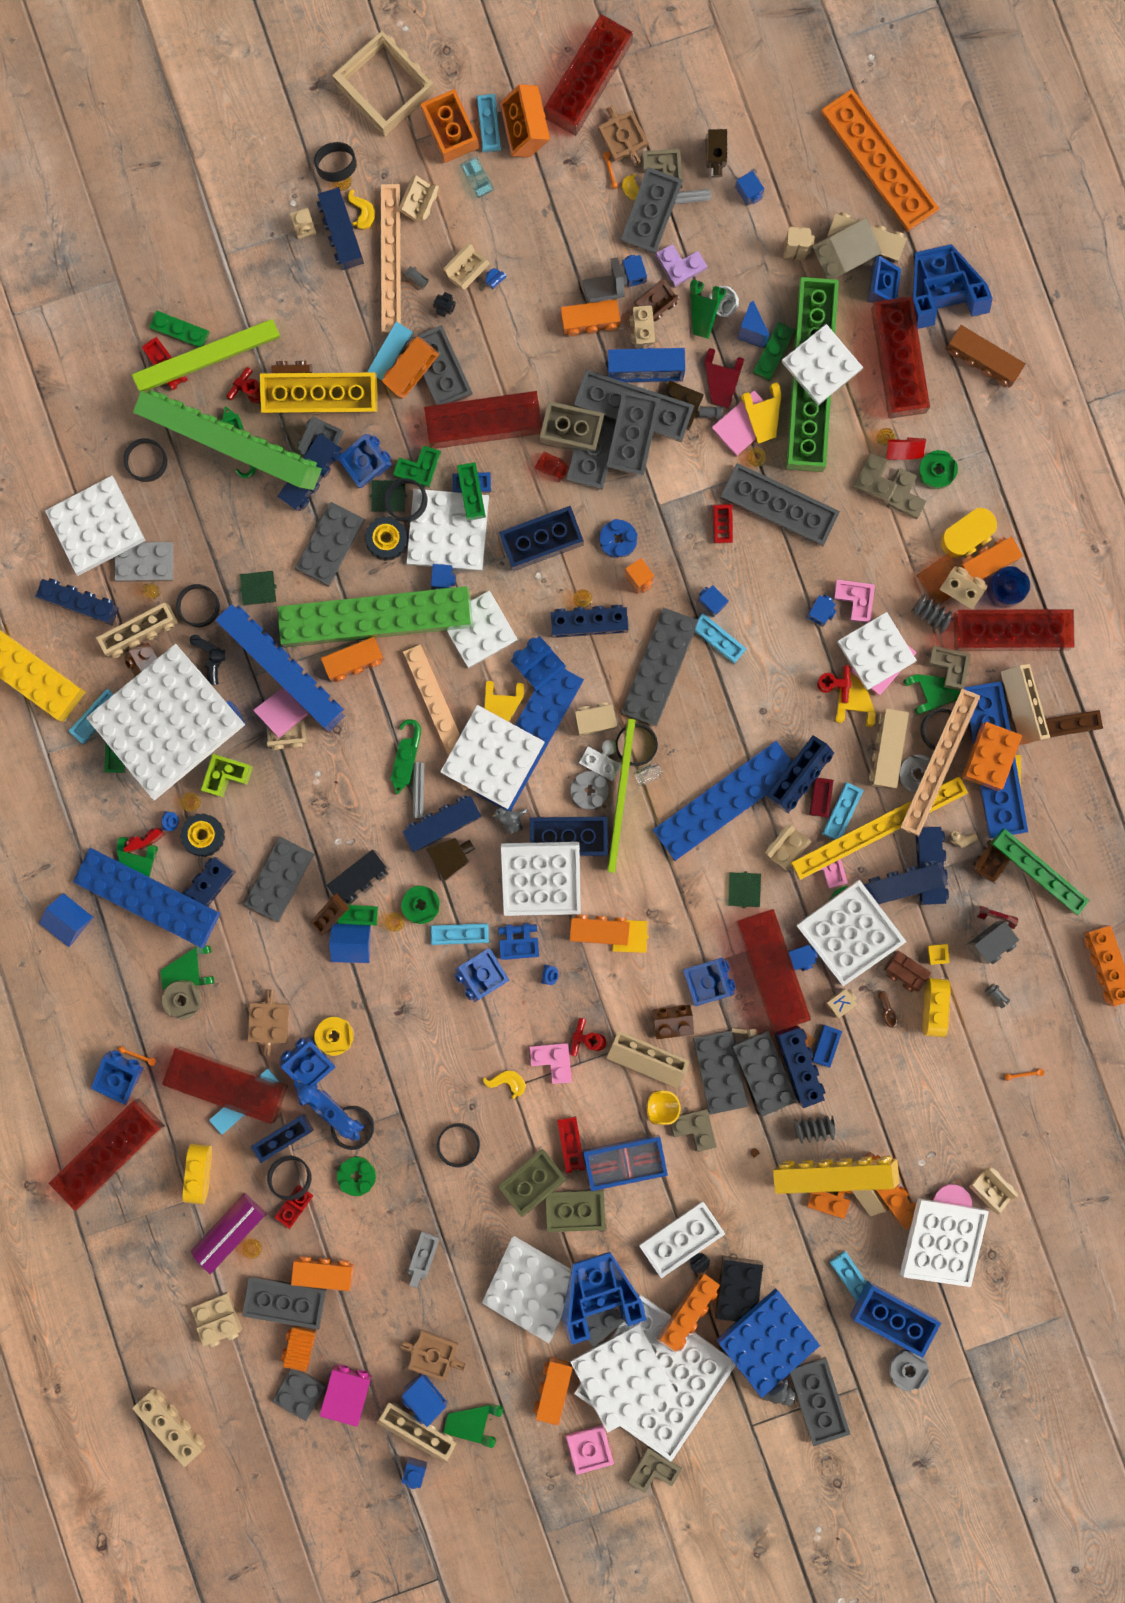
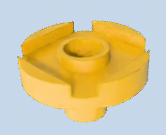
(327, 1044)

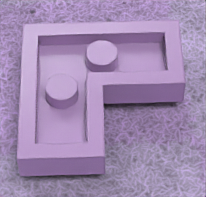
(678, 269)

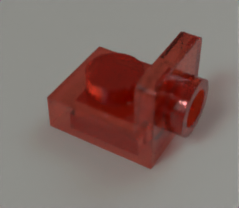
(551, 466)

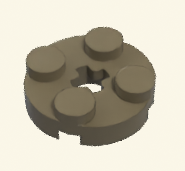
(187, 990)

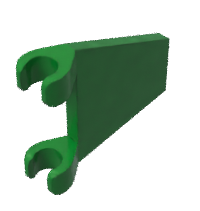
(704, 309)
(933, 690)
(137, 862)
(186, 969)
(471, 1423)

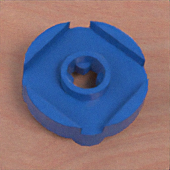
(607, 539)

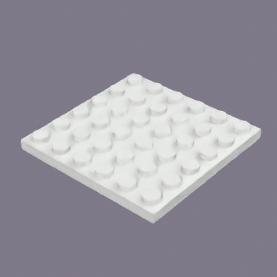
(165, 721)
(695, 1374)

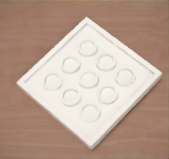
(95, 525)
(444, 533)
(492, 757)
(541, 878)
(851, 932)
(944, 1242)
(529, 1289)
(623, 1377)

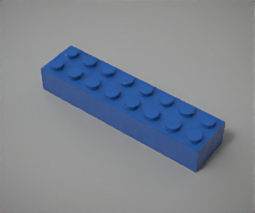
(276, 663)

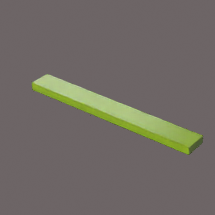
(206, 355)
(621, 795)

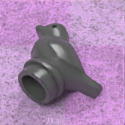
(510, 819)
(780, 1394)

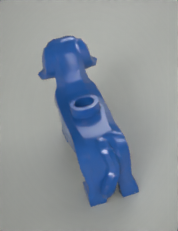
(328, 1109)

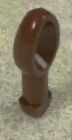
(889, 1015)

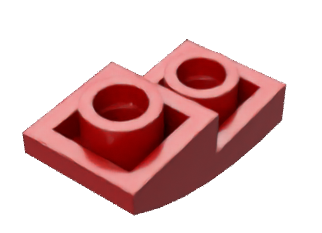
(905, 449)
(138, 843)
(292, 1209)

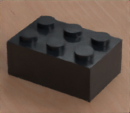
(359, 877)
(738, 1287)

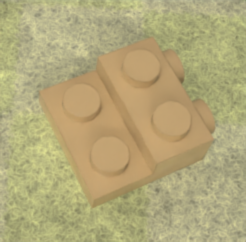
(216, 1320)

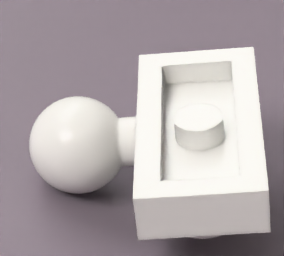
(601, 762)

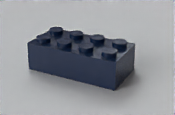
(541, 538)
(588, 831)

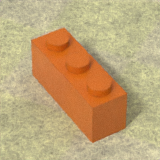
(590, 317)
(410, 367)
(992, 559)
(353, 660)
(599, 930)
(322, 1273)
(553, 1391)

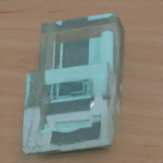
(477, 177)

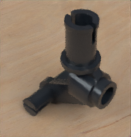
(215, 656)

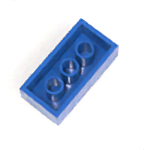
(895, 1319)

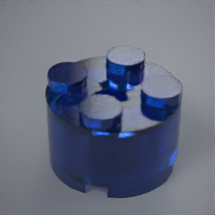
(1013, 578)

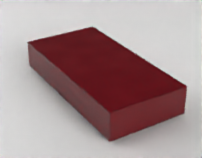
(821, 797)

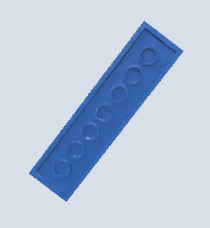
(545, 713)
(723, 801)
(1006, 806)
(146, 897)

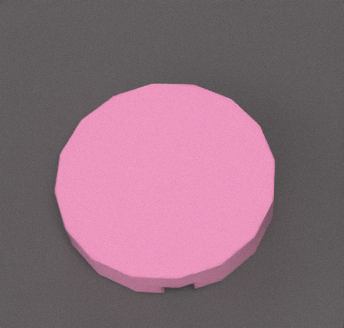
(953, 1194)

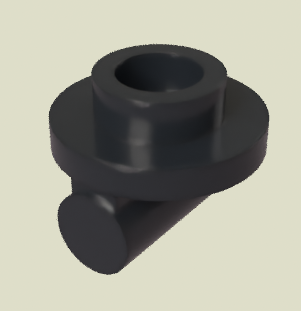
(699, 1263)

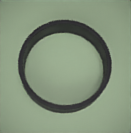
(330, 148)
(134, 444)
(391, 489)
(182, 594)
(923, 735)
(654, 736)
(371, 1134)
(453, 1164)
(271, 1170)

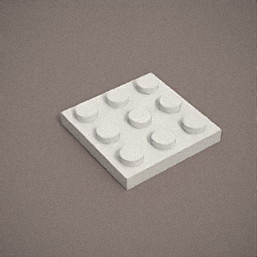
(822, 364)
(489, 632)
(876, 651)

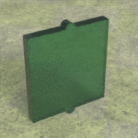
(397, 500)
(258, 588)
(744, 889)

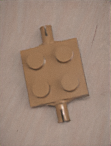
(623, 135)
(268, 1023)
(433, 1355)

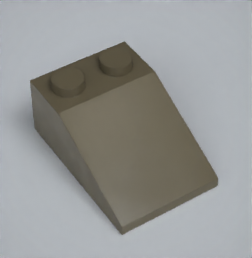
(846, 249)
(571, 427)

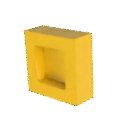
(938, 954)

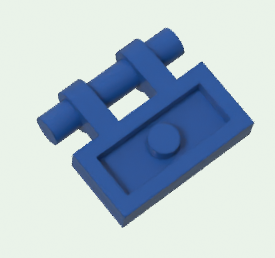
(518, 948)

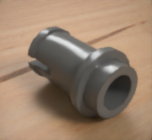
(415, 276)
(710, 412)
(996, 994)

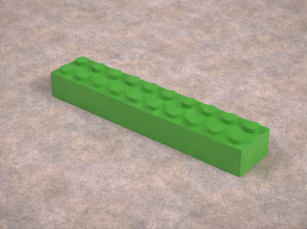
(808, 421)
(228, 439)
(375, 617)

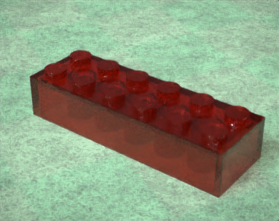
(588, 74)
(900, 357)
(483, 420)
(1014, 630)
(773, 970)
(225, 1085)
(106, 1154)

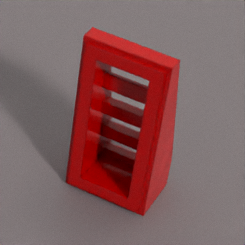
(729, 523)

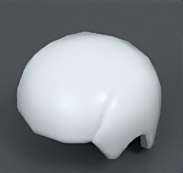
(728, 304)

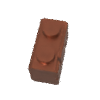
(907, 971)

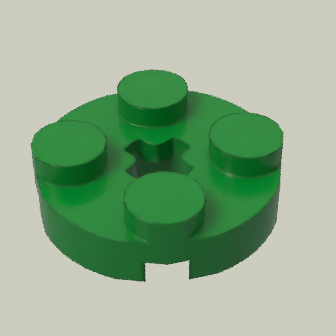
(929, 476)
(411, 899)
(364, 1168)

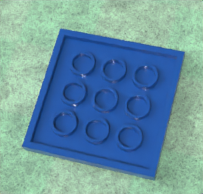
(768, 1342)

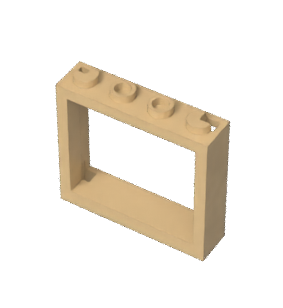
(364, 55)

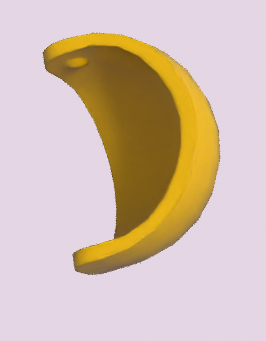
(663, 1108)

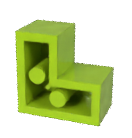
(223, 770)

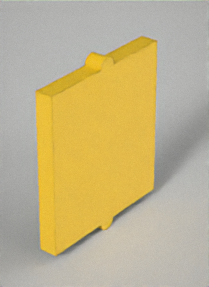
(637, 938)

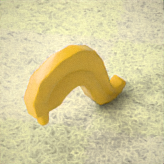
(630, 187)
(367, 214)
(510, 1077)

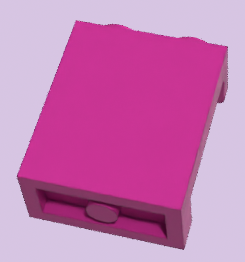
(346, 1395)

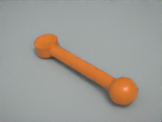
(606, 155)
(152, 1061)
(1040, 1072)

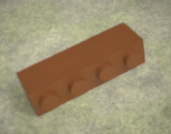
(985, 356)

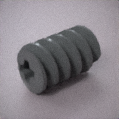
(932, 613)
(814, 1129)

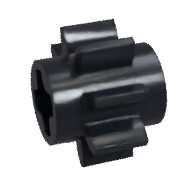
(444, 304)

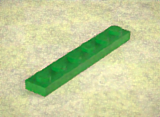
(1040, 871)

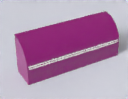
(227, 1233)

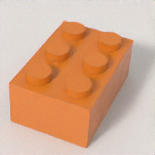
(524, 120)
(449, 125)
(991, 756)

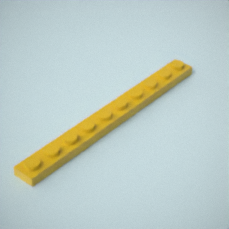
(870, 832)

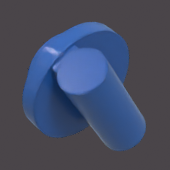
(494, 277)
(169, 821)
(549, 975)

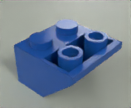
(423, 1399)

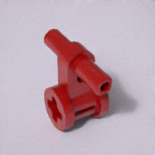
(249, 387)
(844, 683)
(578, 1037)

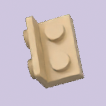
(787, 847)

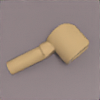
(751, 1032)

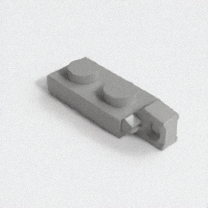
(423, 1257)

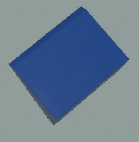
(883, 280)
(753, 328)
(65, 919)
(350, 943)

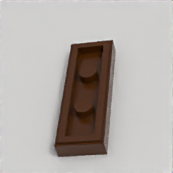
(1074, 723)
(329, 915)

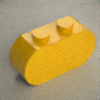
(968, 533)
(936, 1007)
(197, 1174)

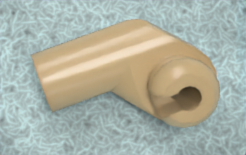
(962, 841)

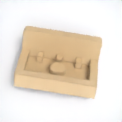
(418, 199)
(465, 266)
(643, 326)
(295, 737)
(993, 1189)

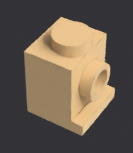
(303, 223)

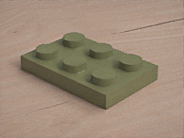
(532, 1183)
(575, 1211)

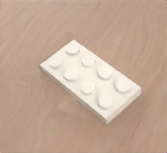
(681, 1239)

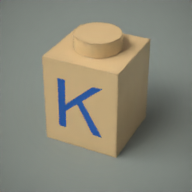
(841, 1002)

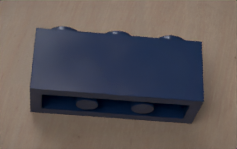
(282, 1138)

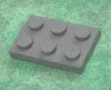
(146, 563)

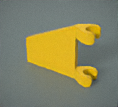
(764, 415)
(858, 701)
(503, 705)

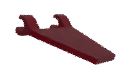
(722, 380)
(984, 912)

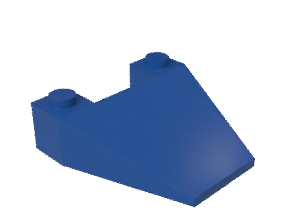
(945, 280)
(596, 1287)

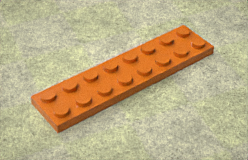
(880, 160)

